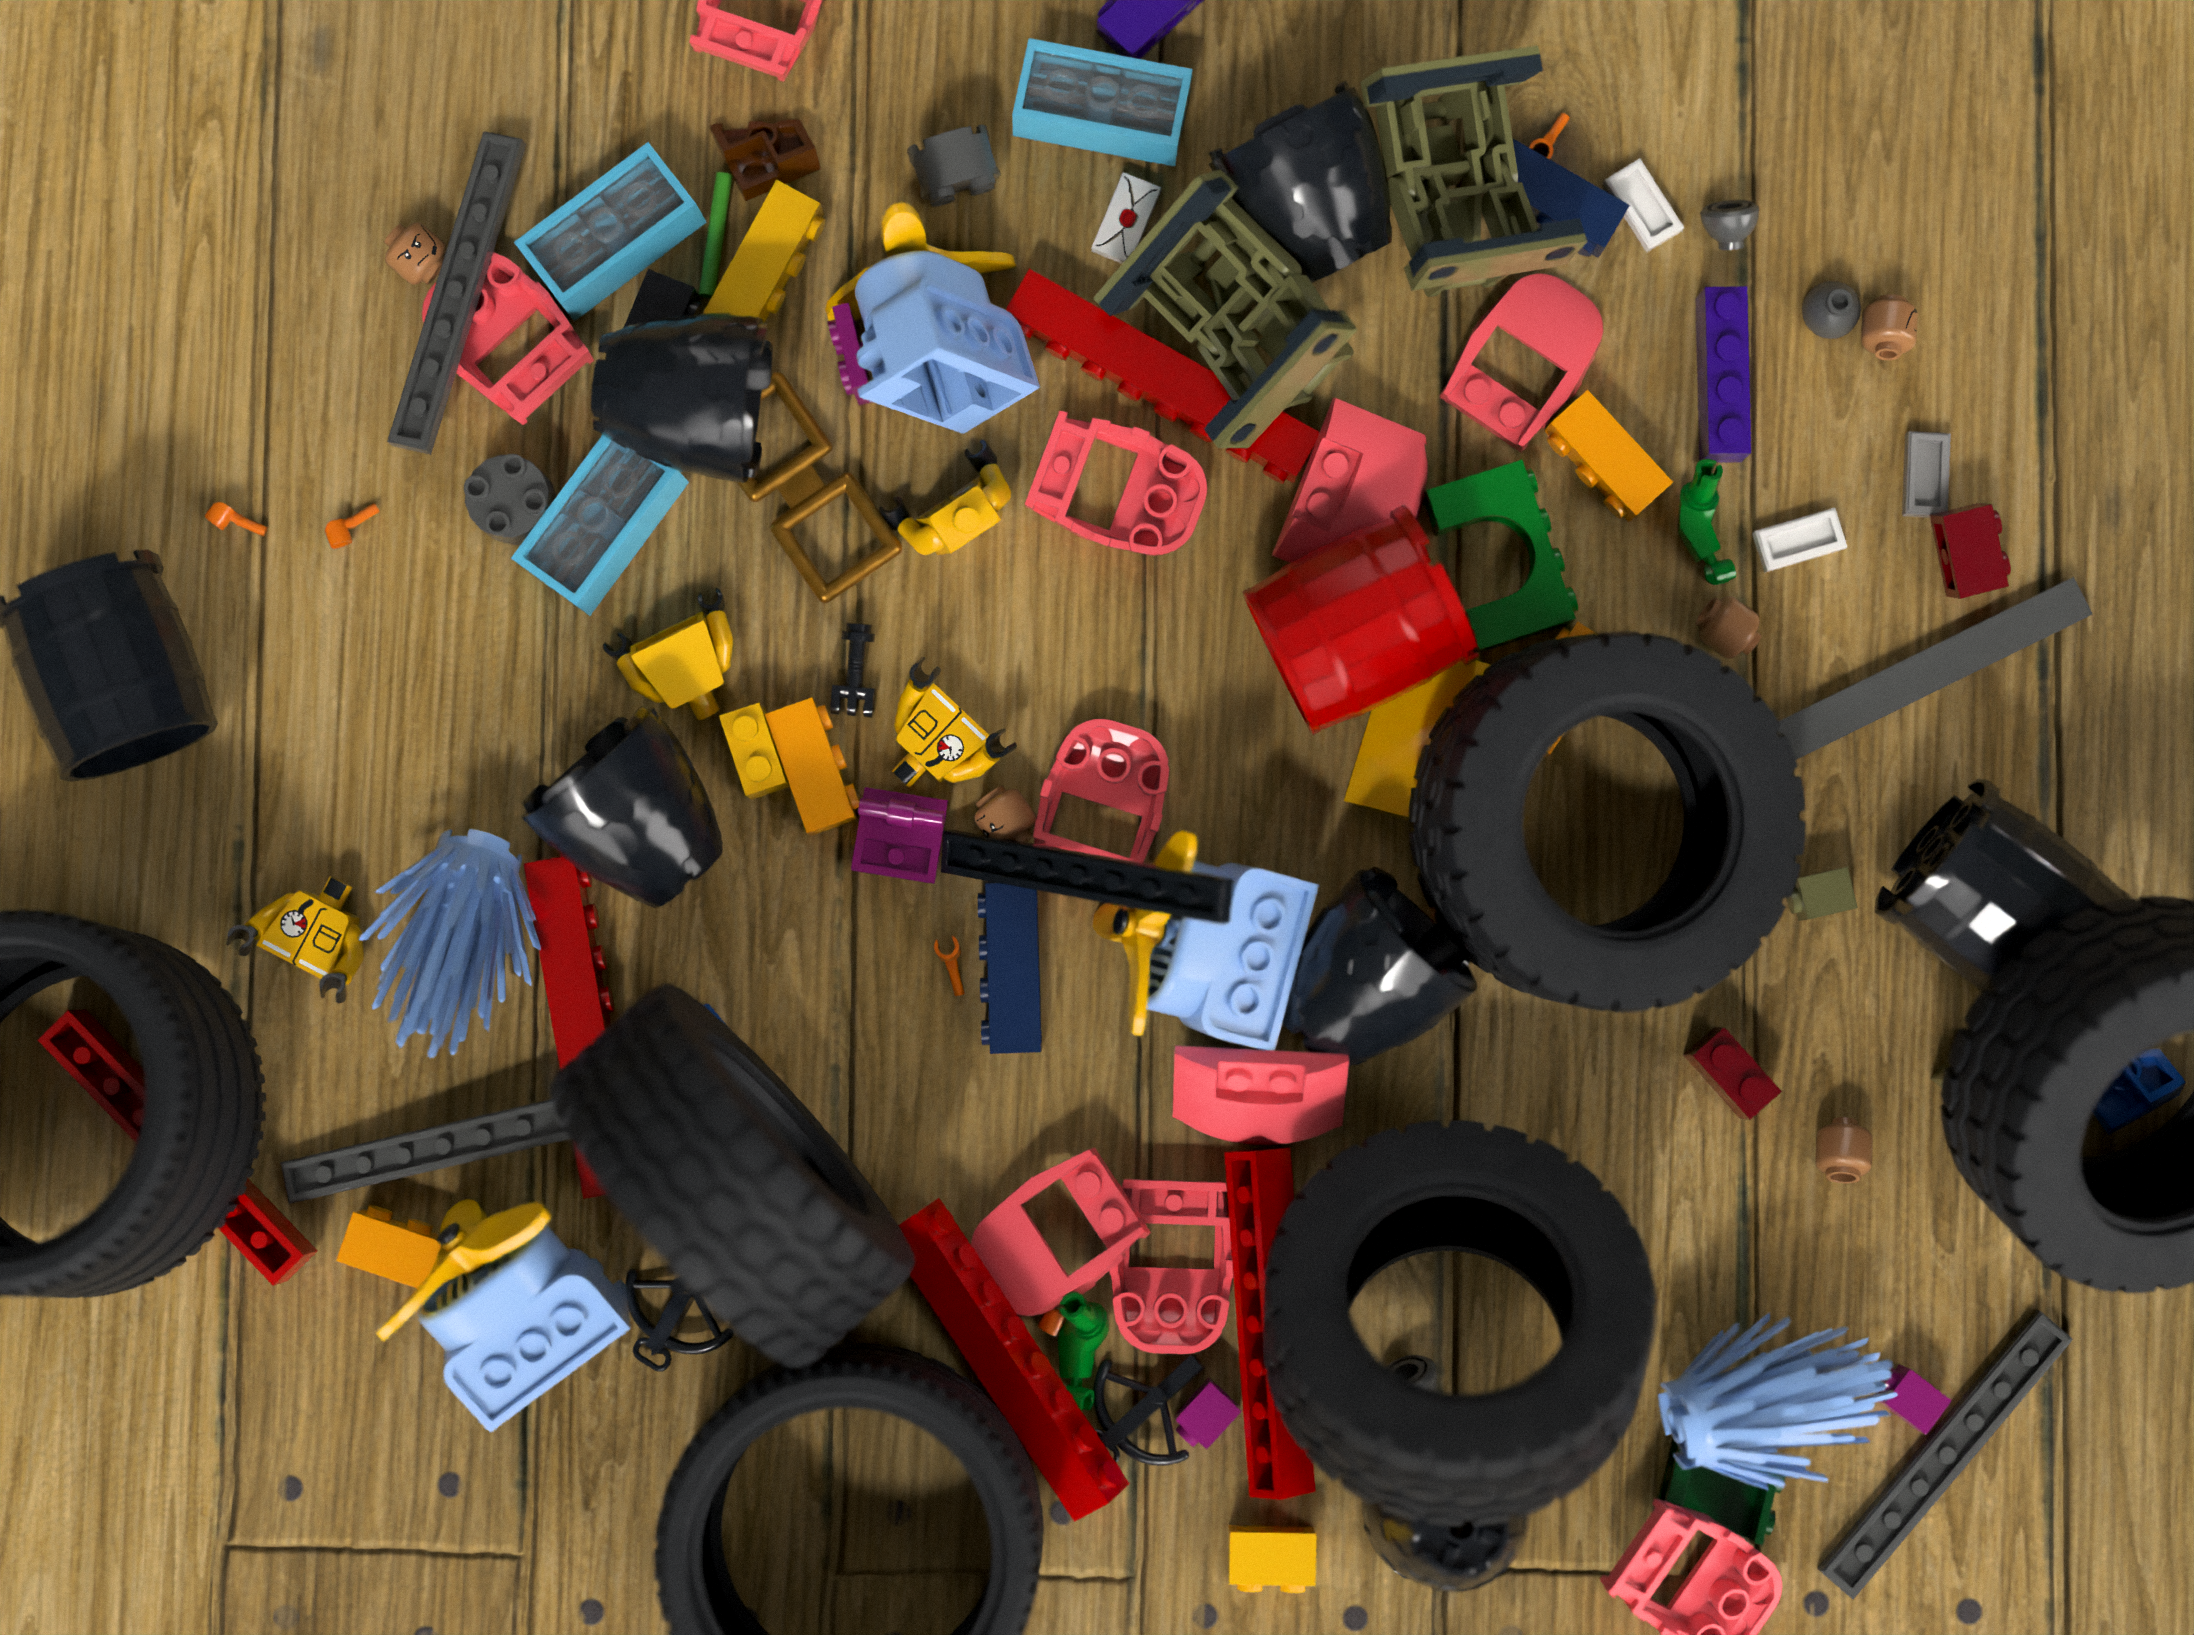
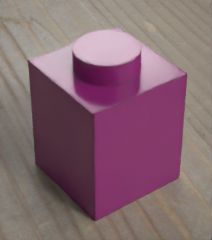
(1916, 1401)
(1206, 1414)

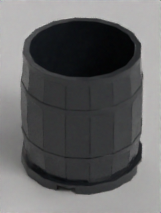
(106, 665)
(1988, 883)

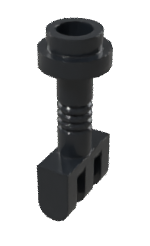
(853, 691)

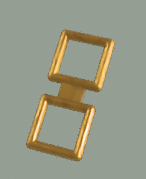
(807, 494)

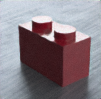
(1970, 550)
(1732, 1073)

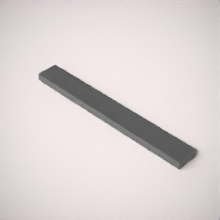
(456, 293)
(1935, 668)
(422, 1151)
(1945, 1454)

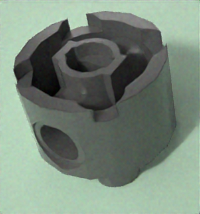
(954, 164)
(507, 497)

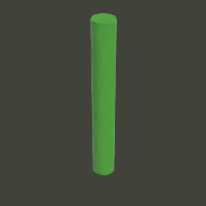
(715, 234)

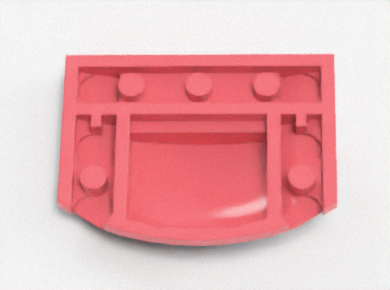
(1353, 479)
(1259, 1093)

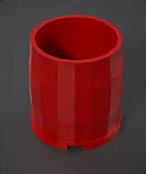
(1361, 621)

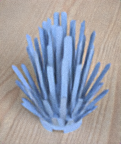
(453, 930)
(1769, 1401)

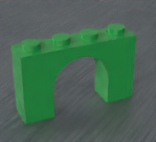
(1508, 498)

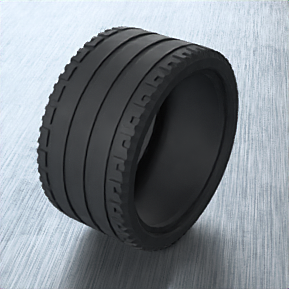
(197, 1115)
(689, 1553)

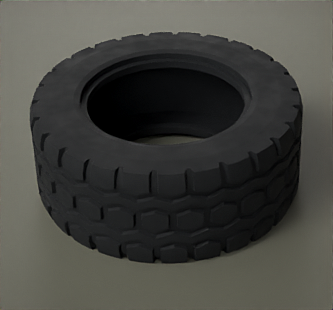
(1736, 827)
(2036, 1067)
(730, 1177)
(1481, 1197)

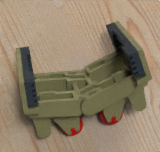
(1444, 224)
(1253, 269)

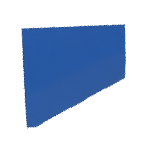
(2138, 1090)

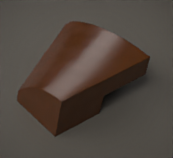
(766, 154)

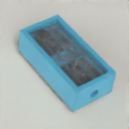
(1101, 102)
(611, 231)
(599, 523)

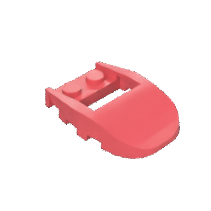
(752, 42)
(503, 306)
(1549, 320)
(1158, 500)
(1112, 768)
(1022, 1258)
(1175, 1306)
(1724, 1594)

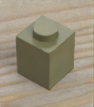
(1822, 894)

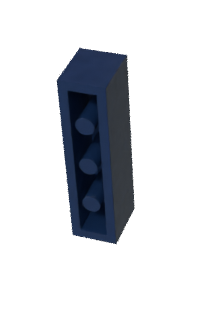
(1562, 195)
(1012, 969)

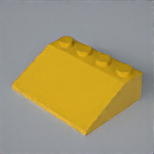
(1396, 738)

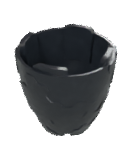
(1315, 182)
(686, 392)
(631, 811)
(1374, 972)
(1438, 1558)

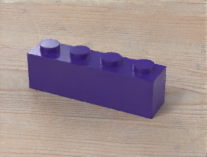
(1139, 25)
(1723, 374)

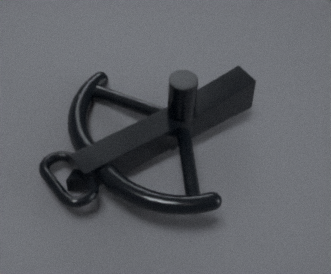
(663, 1333)
(1157, 1398)

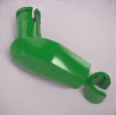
(1695, 513)
(1077, 1342)

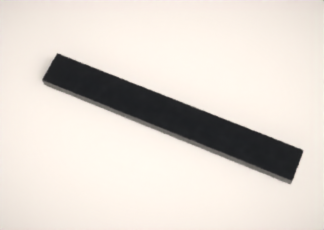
(1088, 876)

